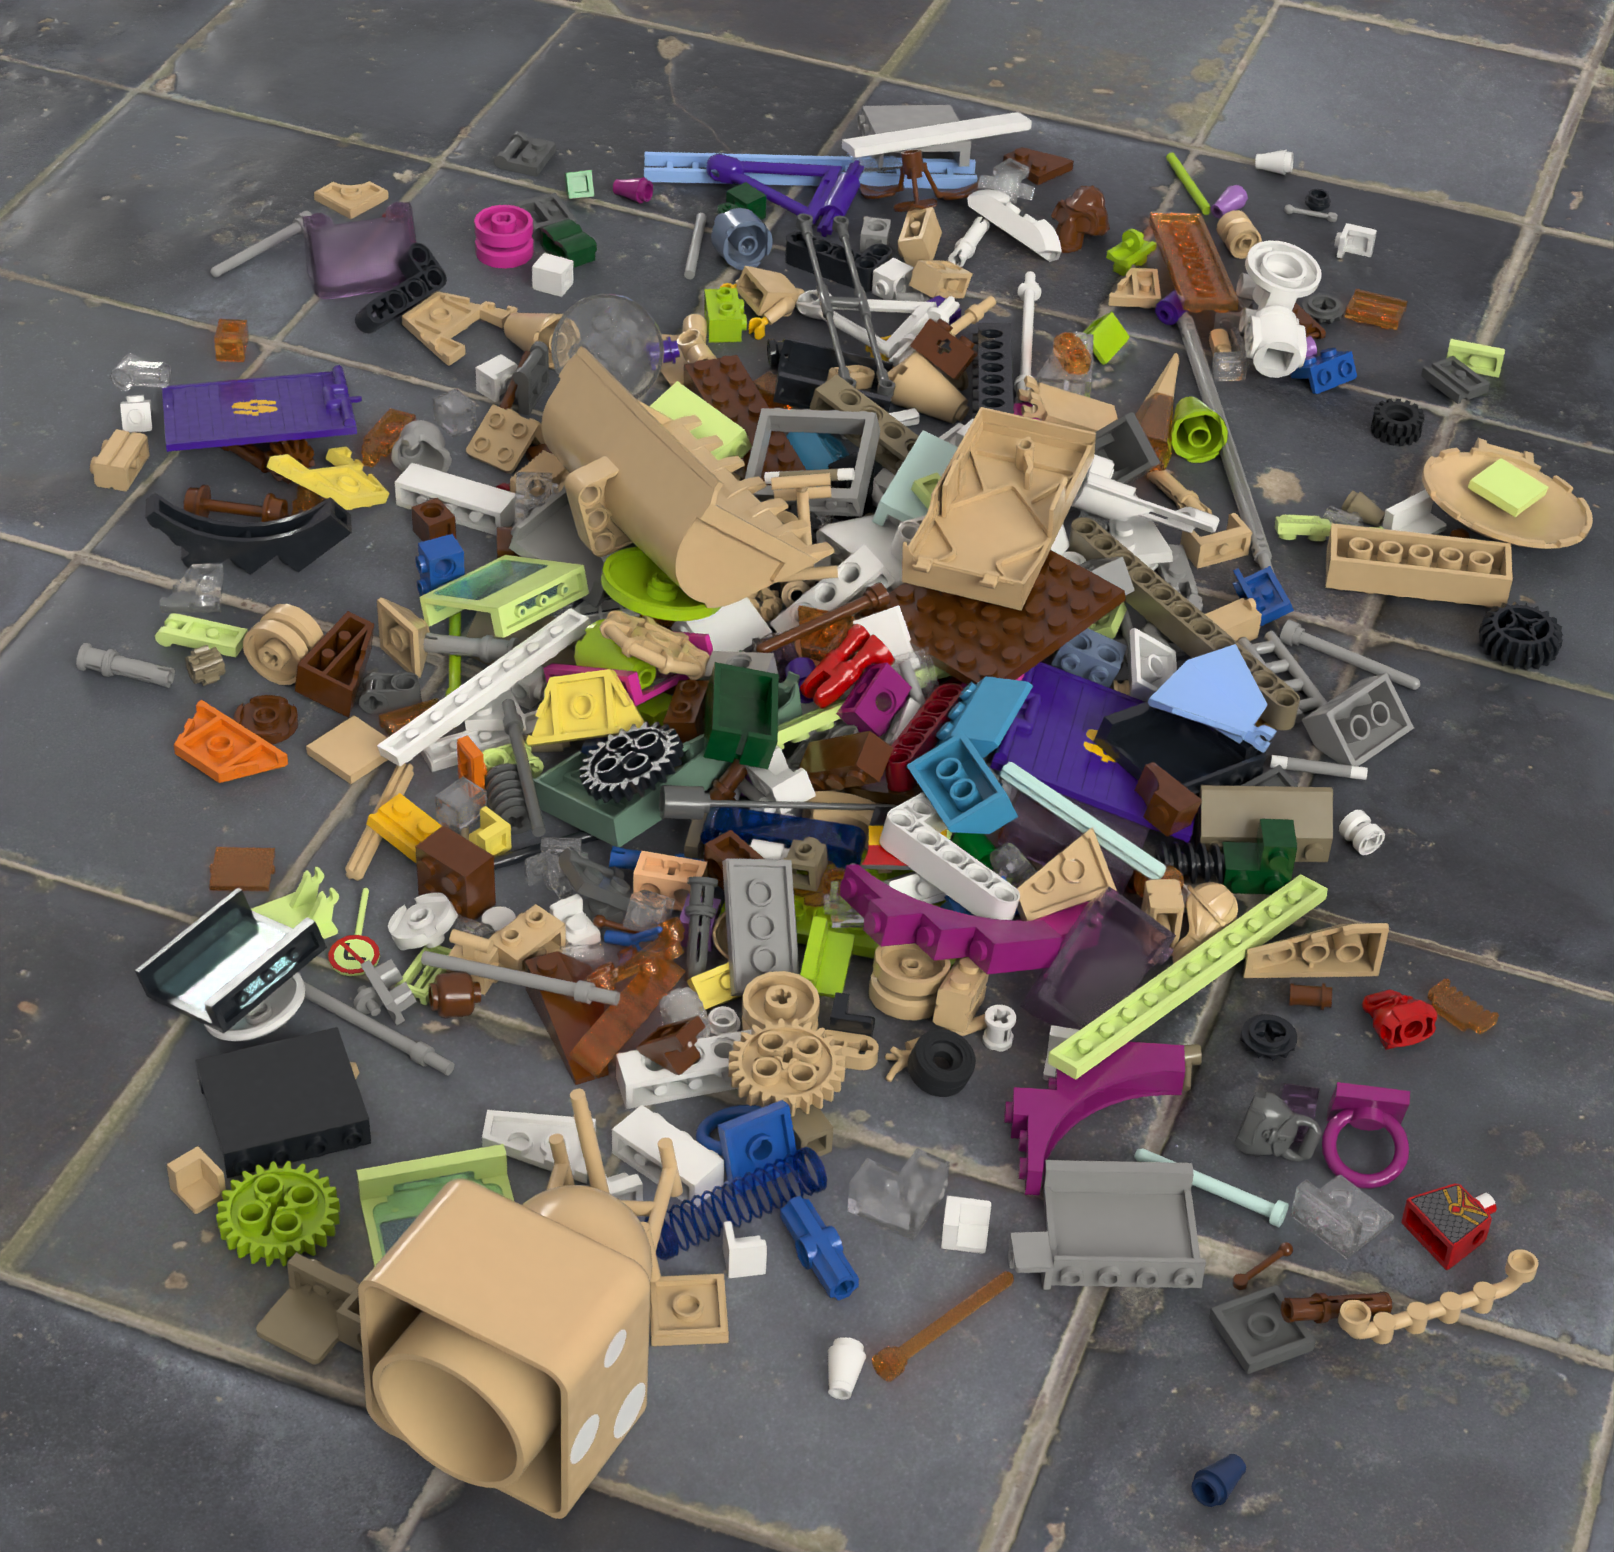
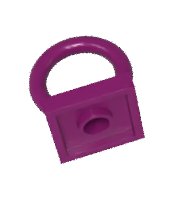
(1368, 1110)

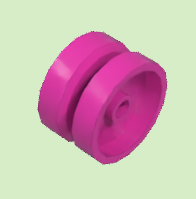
(504, 236)

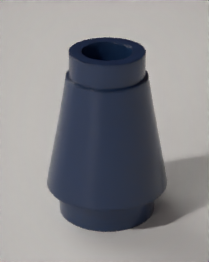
(1218, 1480)

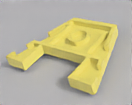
(343, 482)

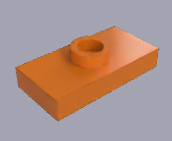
(471, 761)

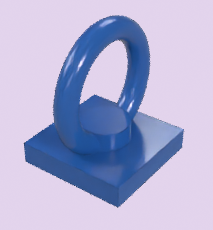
(750, 1139)

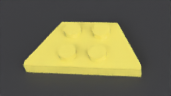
(583, 708)

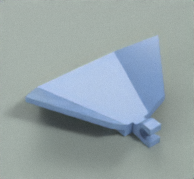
(1219, 694)

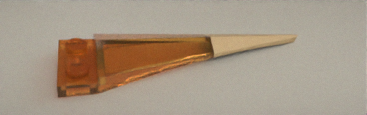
(1157, 413)

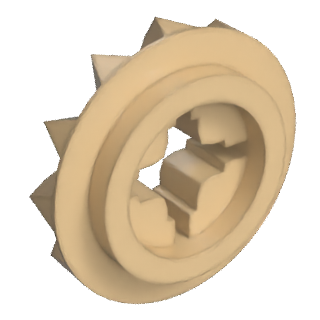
(771, 603)

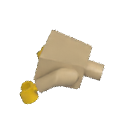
(767, 294)

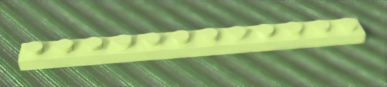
(1185, 977)

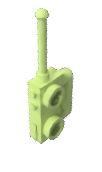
(1292, 525)

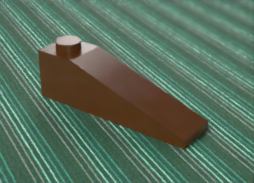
(562, 1015)

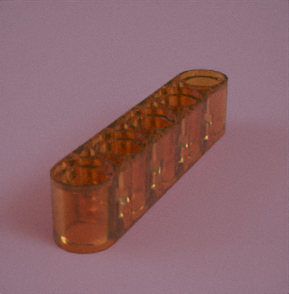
(622, 1021)

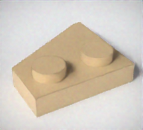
(1137, 289)

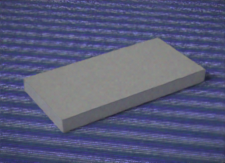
(759, 919)

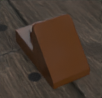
(674, 1045)

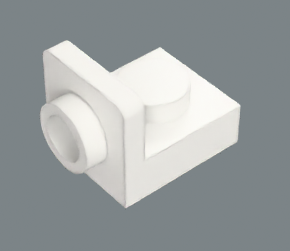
(578, 926)

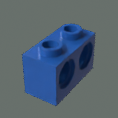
(439, 563)

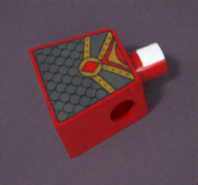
(1449, 1222)

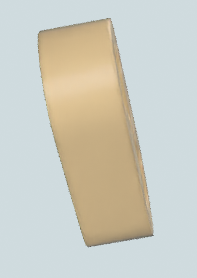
(863, 375)
(851, 1047)

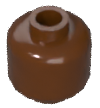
(454, 994)

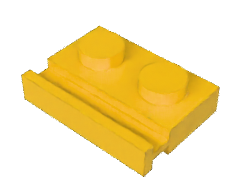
(402, 824)

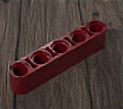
(920, 736)

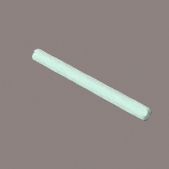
(1082, 821)

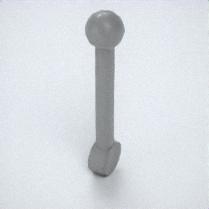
(1331, 216)

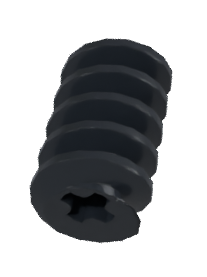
(1193, 862)

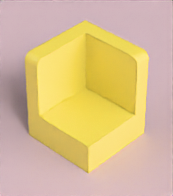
(493, 833)

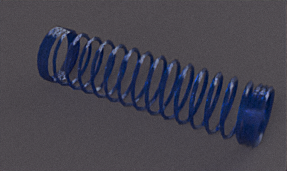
(669, 1233)

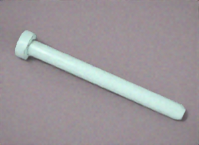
(1275, 1212)

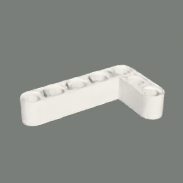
(915, 839)

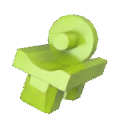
(1130, 251)

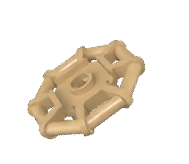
(655, 644)

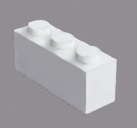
(636, 1144)

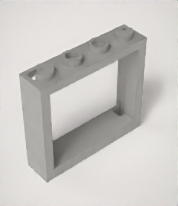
(821, 421)

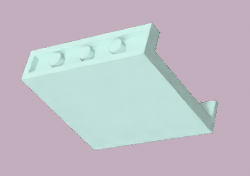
(925, 458)

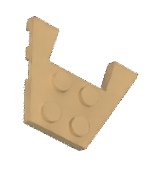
(444, 317)

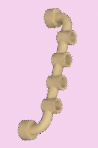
(1356, 1315)

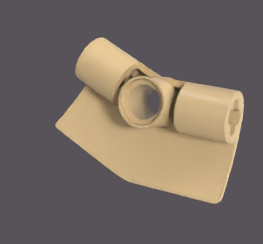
(691, 348)

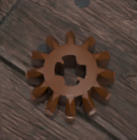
(297, 449)

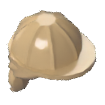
(1208, 910)

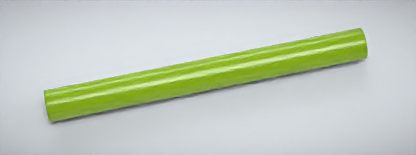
(1189, 183)

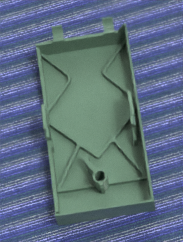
(565, 797)

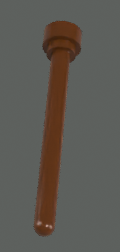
(874, 598)

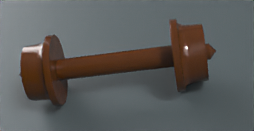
(200, 503)

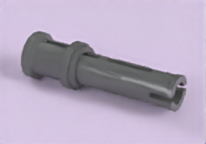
(696, 911)

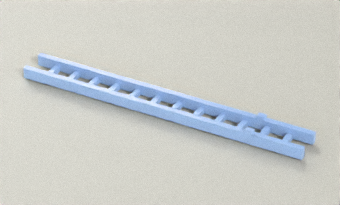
(695, 175)

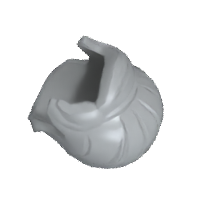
(423, 445)

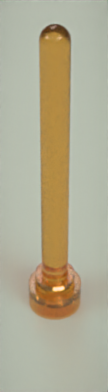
(891, 1361)

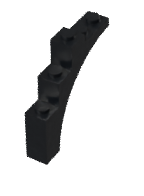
(293, 539)

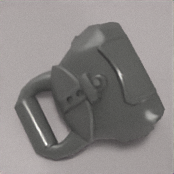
(1272, 1127)

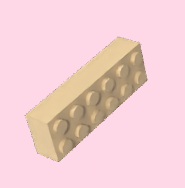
(1418, 565)

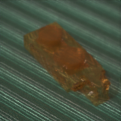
(383, 436)

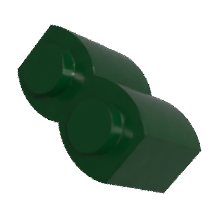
(568, 242)

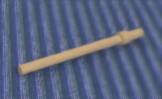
(972, 316)

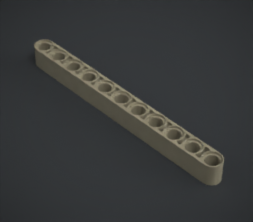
(1181, 619)

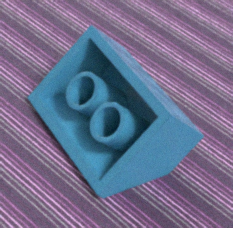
(817, 449)
(985, 712)
(962, 787)

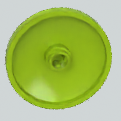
(645, 589)

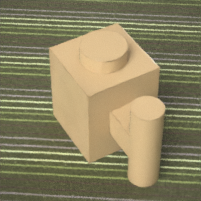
(475, 949)

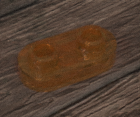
(1071, 353)

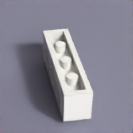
(859, 566)
(648, 1083)

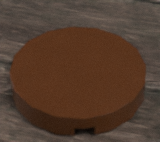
(268, 717)

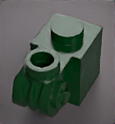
(745, 197)

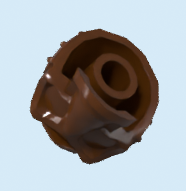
(1080, 215)

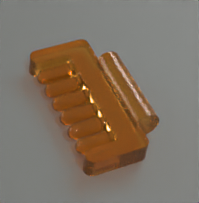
(1457, 1012)

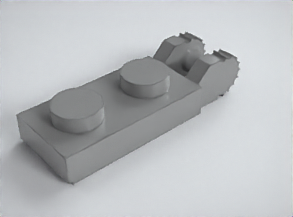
(1178, 572)

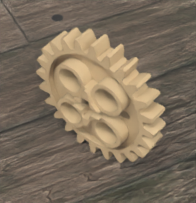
(787, 1065)

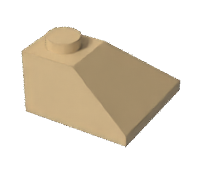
(402, 635)

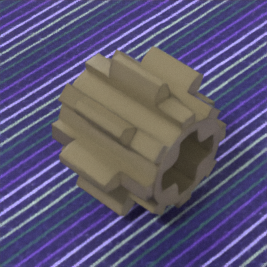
(205, 665)

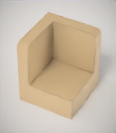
(196, 1180)

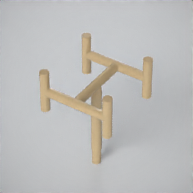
(802, 491)
(668, 1184)

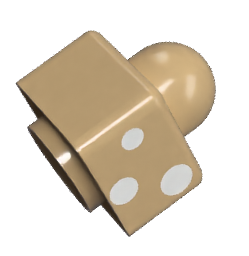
(511, 1337)

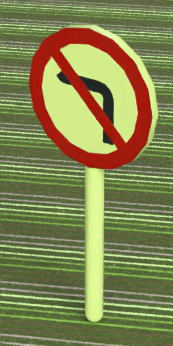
(353, 950)

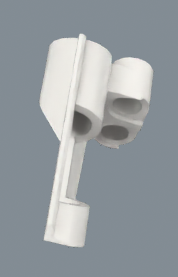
(1116, 500)

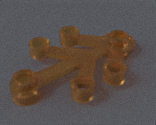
(645, 960)

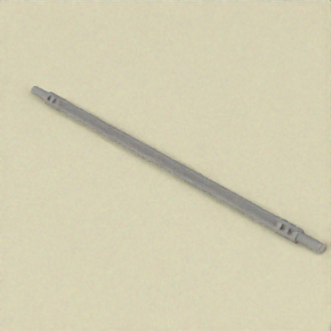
(1228, 453)

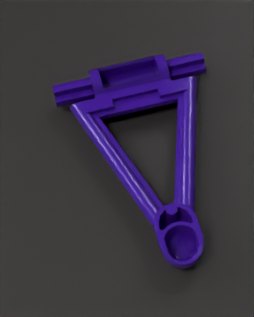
(830, 199)

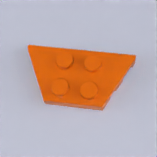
(225, 747)

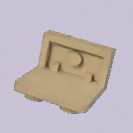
(504, 438)

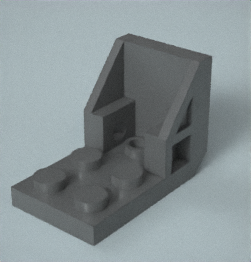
(1127, 447)

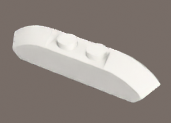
(1034, 234)

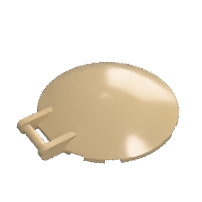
(1549, 523)

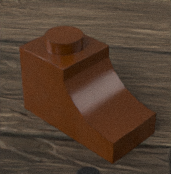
(1167, 800)

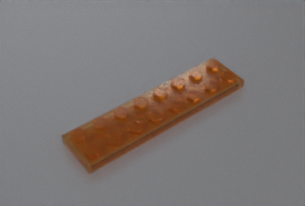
(1193, 262)

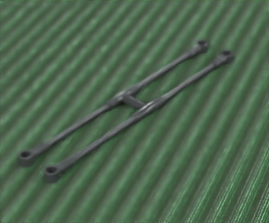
(840, 225)

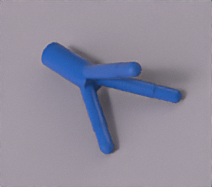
(630, 939)

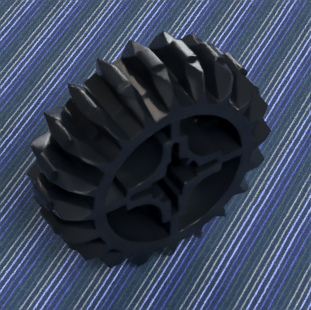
(1520, 636)

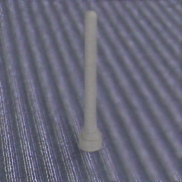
(260, 247)
(1294, 634)

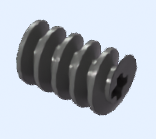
(507, 797)

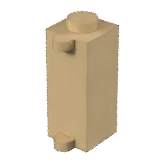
(1238, 619)

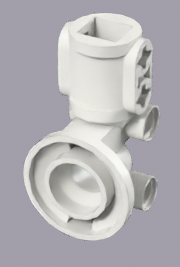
(1274, 281)

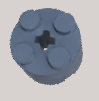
(741, 238)

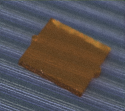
(242, 868)

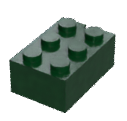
(741, 715)

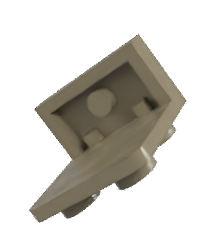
(306, 1313)

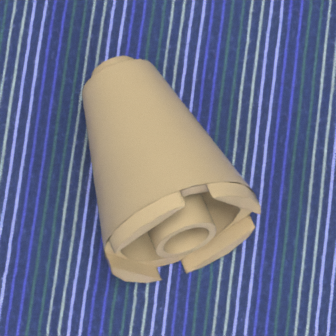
(528, 328)
(928, 391)

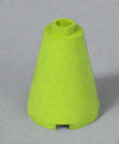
(1197, 431)
(604, 653)

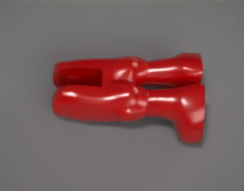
(836, 674)

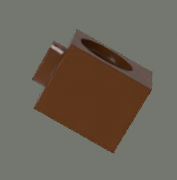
(432, 520)

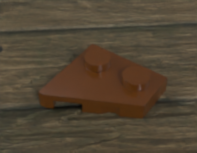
(1041, 165)

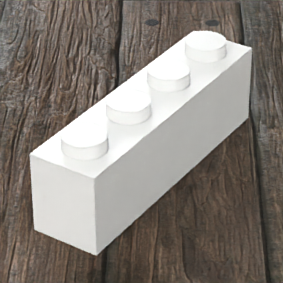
(470, 501)

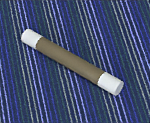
(835, 474)

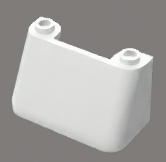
(854, 533)

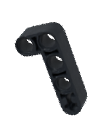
(833, 260)
(418, 276)

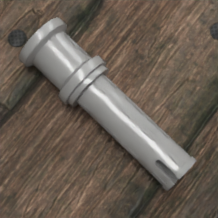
(485, 648)
(112, 664)

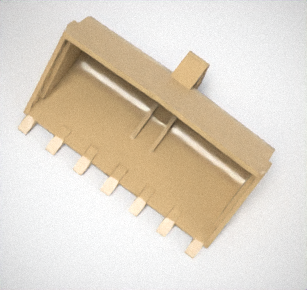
(663, 490)

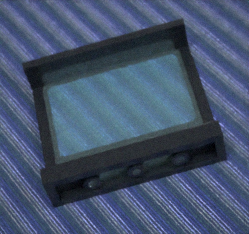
(228, 962)

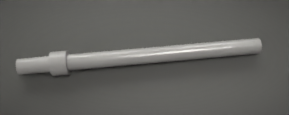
(581, 991)
(419, 1052)

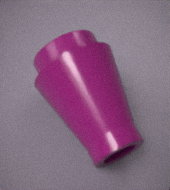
(635, 189)

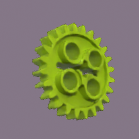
(278, 1213)

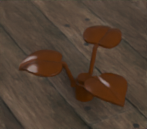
(913, 167)

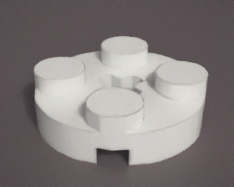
(423, 922)

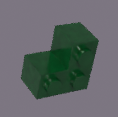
(1261, 865)

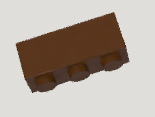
(845, 761)

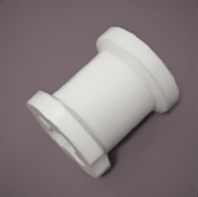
(999, 1024)

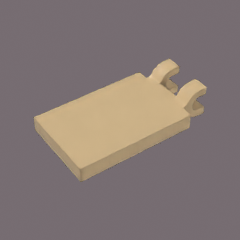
(1065, 407)

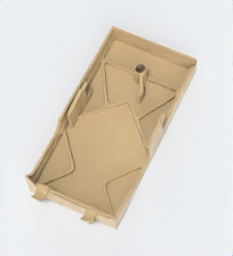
(998, 508)

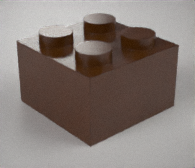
(457, 870)

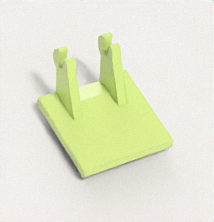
(304, 903)

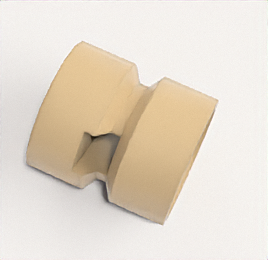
(1238, 233)

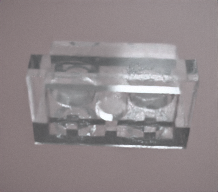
(1340, 1214)

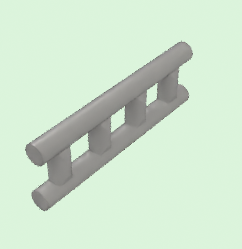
(1286, 663)

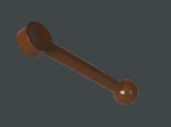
(600, 921)
(1240, 1280)

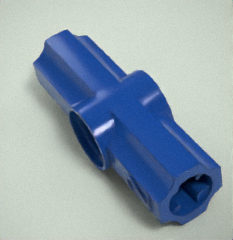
(819, 1248)

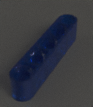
(843, 841)

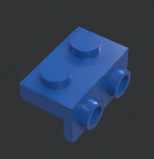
(1327, 370)
(1267, 593)

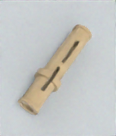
(1176, 491)

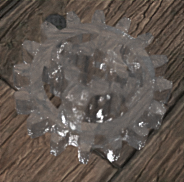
(1007, 184)

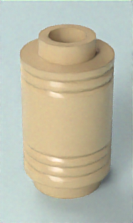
(788, 588)

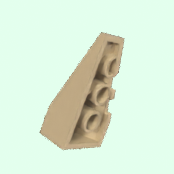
(1328, 952)

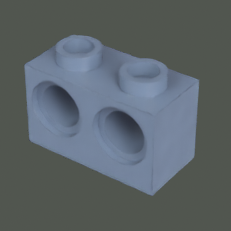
(1091, 657)

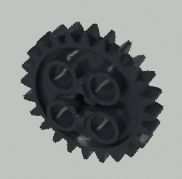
(631, 762)

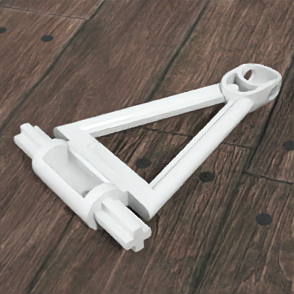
(898, 344)

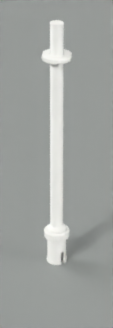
(1028, 292)

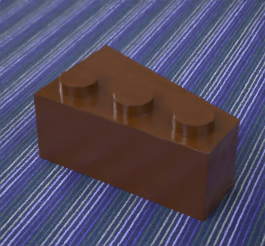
(337, 664)

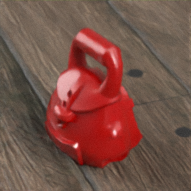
(1400, 1018)

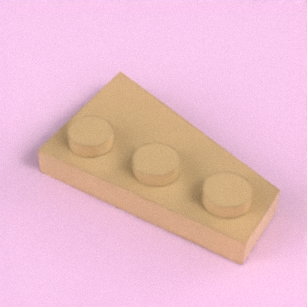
(1066, 880)

